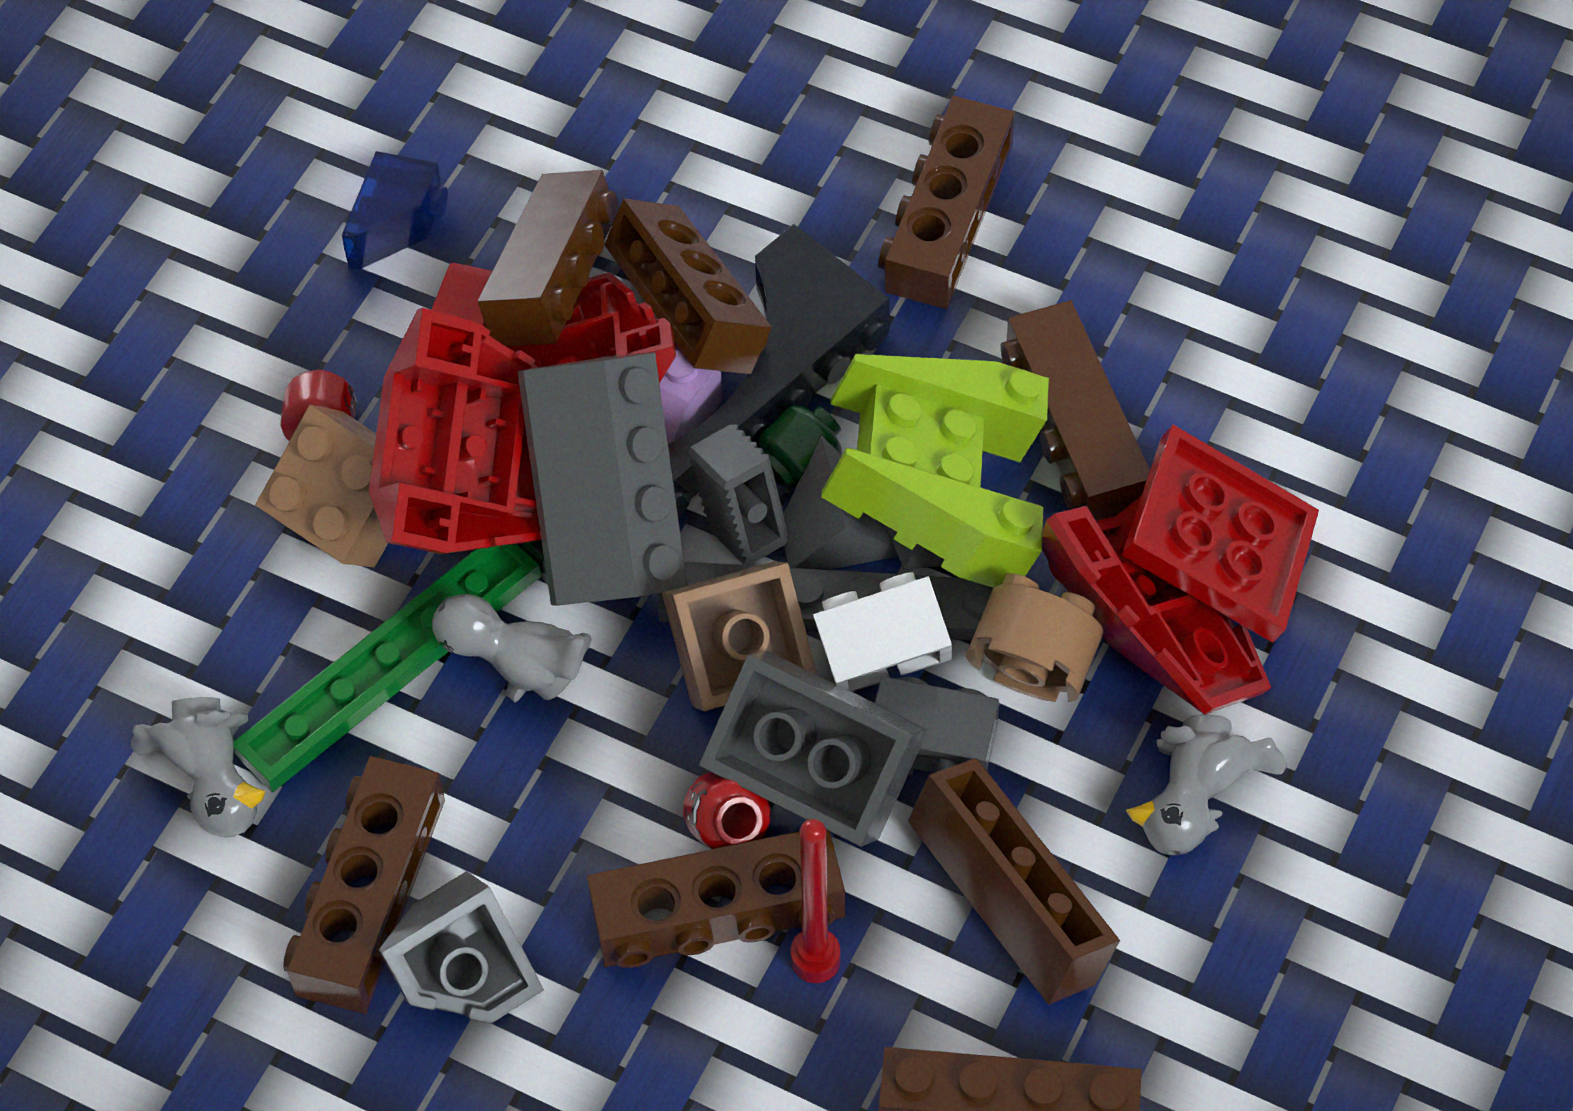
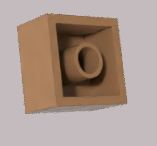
(324, 487)
(732, 617)

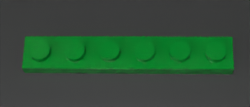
(375, 667)

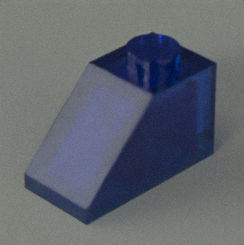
(393, 208)

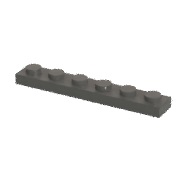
(958, 598)

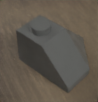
(460, 954)

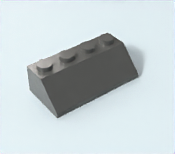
(602, 479)

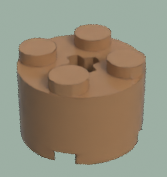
(1036, 639)

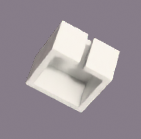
(882, 631)

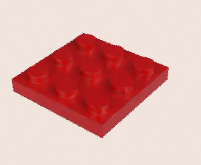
(1221, 533)

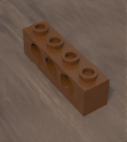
(947, 201)
(687, 286)
(684, 884)
(349, 970)

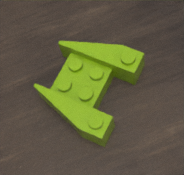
(923, 458)

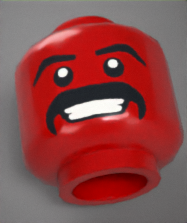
(317, 389)
(724, 812)

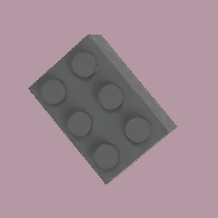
(813, 747)

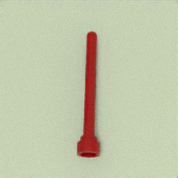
(815, 949)

